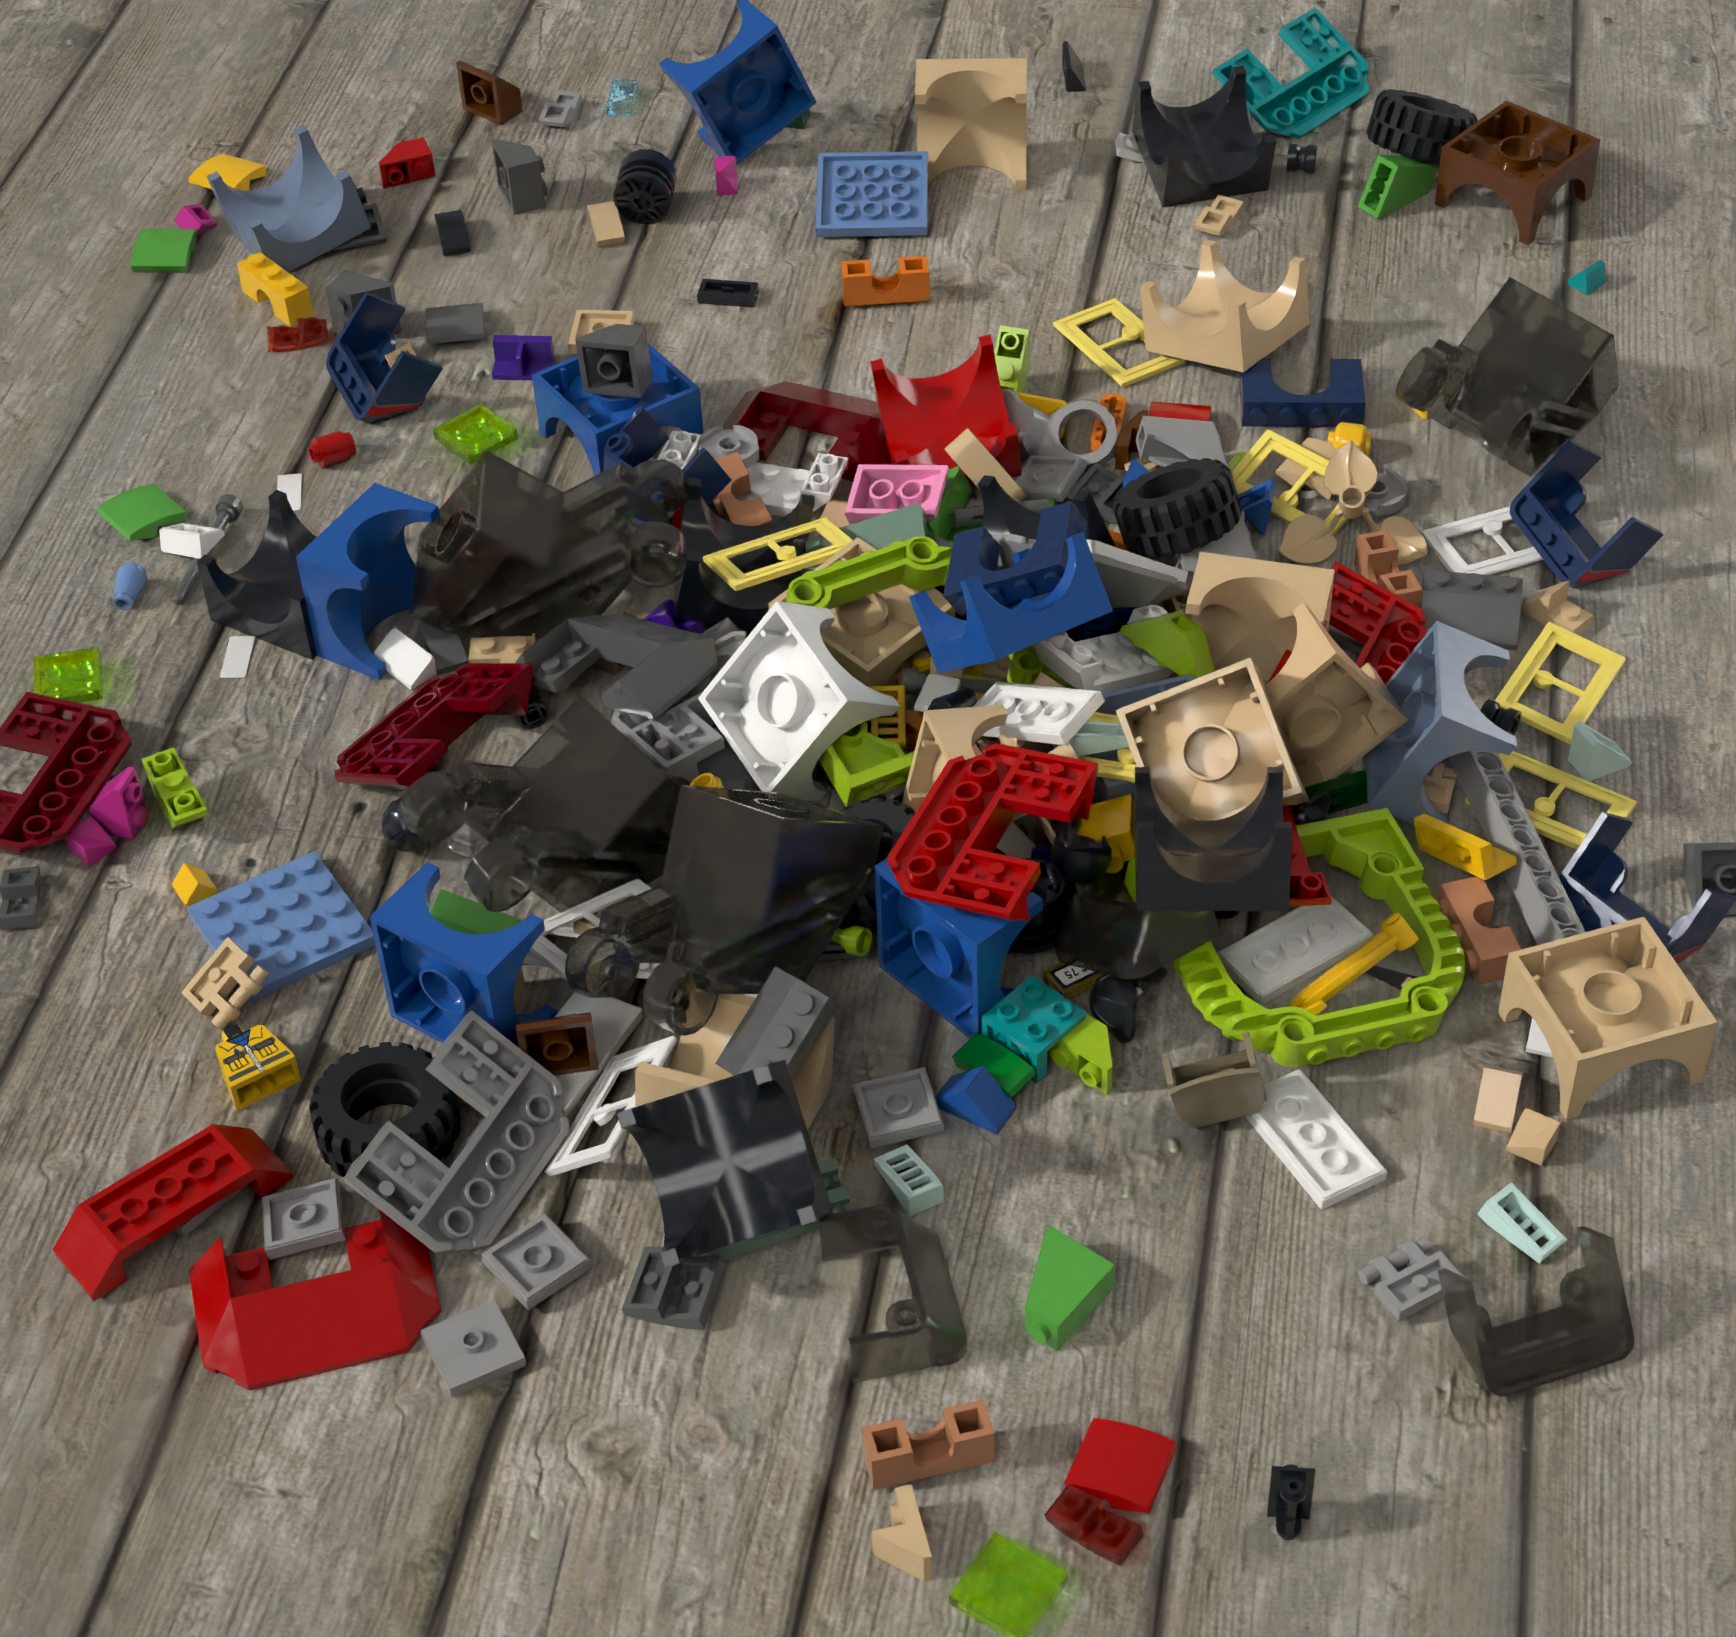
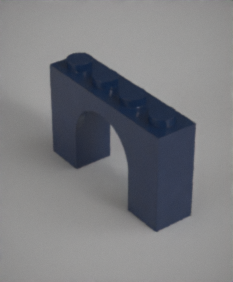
(1269, 406)
(1037, 573)

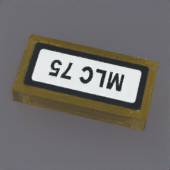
(1069, 980)

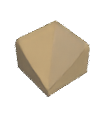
(1534, 1136)

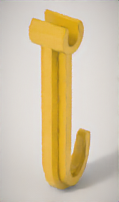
(1394, 935)

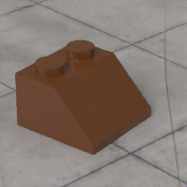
(488, 94)
(560, 1043)

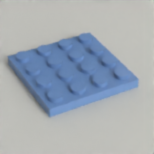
(872, 194)
(287, 921)

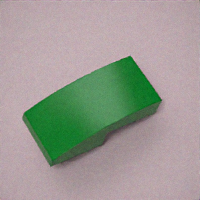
(1002, 1064)

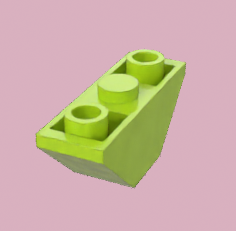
(1013, 357)
(1173, 642)
(173, 788)
(1086, 1054)

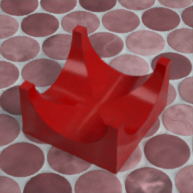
(931, 412)

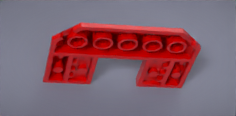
(1374, 617)
(952, 836)
(315, 1324)

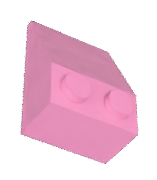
(892, 487)

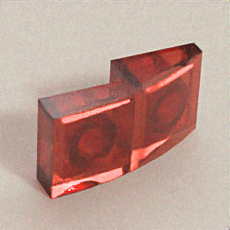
(306, 334)
(1090, 1525)

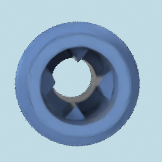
(128, 585)

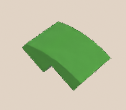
(163, 250)
(141, 511)

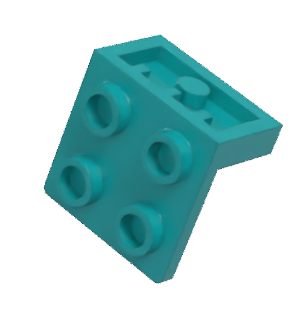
(1032, 1022)

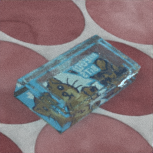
(622, 97)

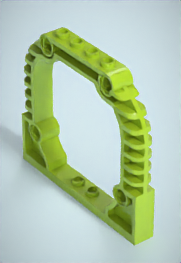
(863, 763)
(1388, 869)

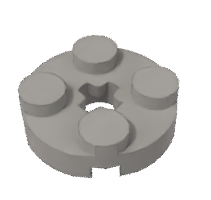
(728, 441)
(1387, 495)

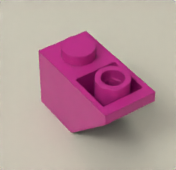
(121, 805)

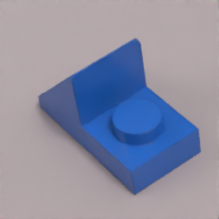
(1258, 504)

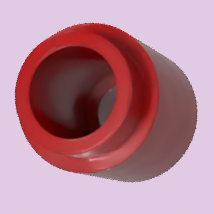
(332, 448)

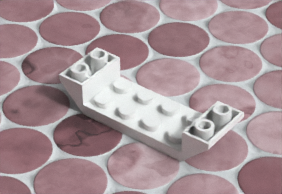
(776, 485)
(1103, 661)

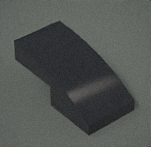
(452, 233)

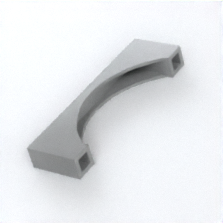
(1178, 440)

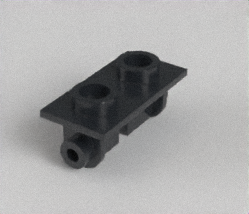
(1290, 1498)

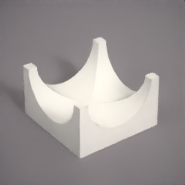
(788, 700)

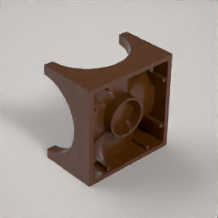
(1521, 160)

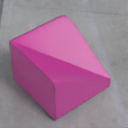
(726, 175)
(195, 218)
(89, 841)

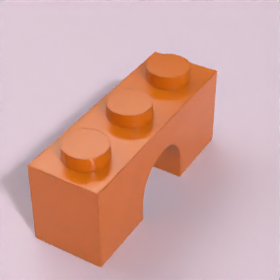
(907, 284)

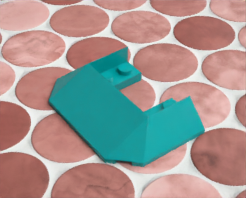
(1310, 100)

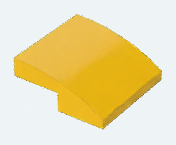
(233, 170)

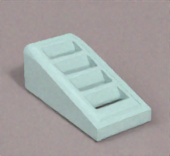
(1097, 738)
(1513, 1199)
(912, 1200)

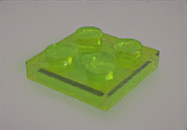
(475, 433)
(69, 675)
(1008, 1588)

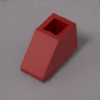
(407, 163)

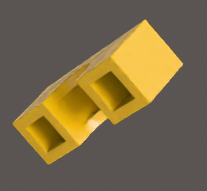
(265, 279)

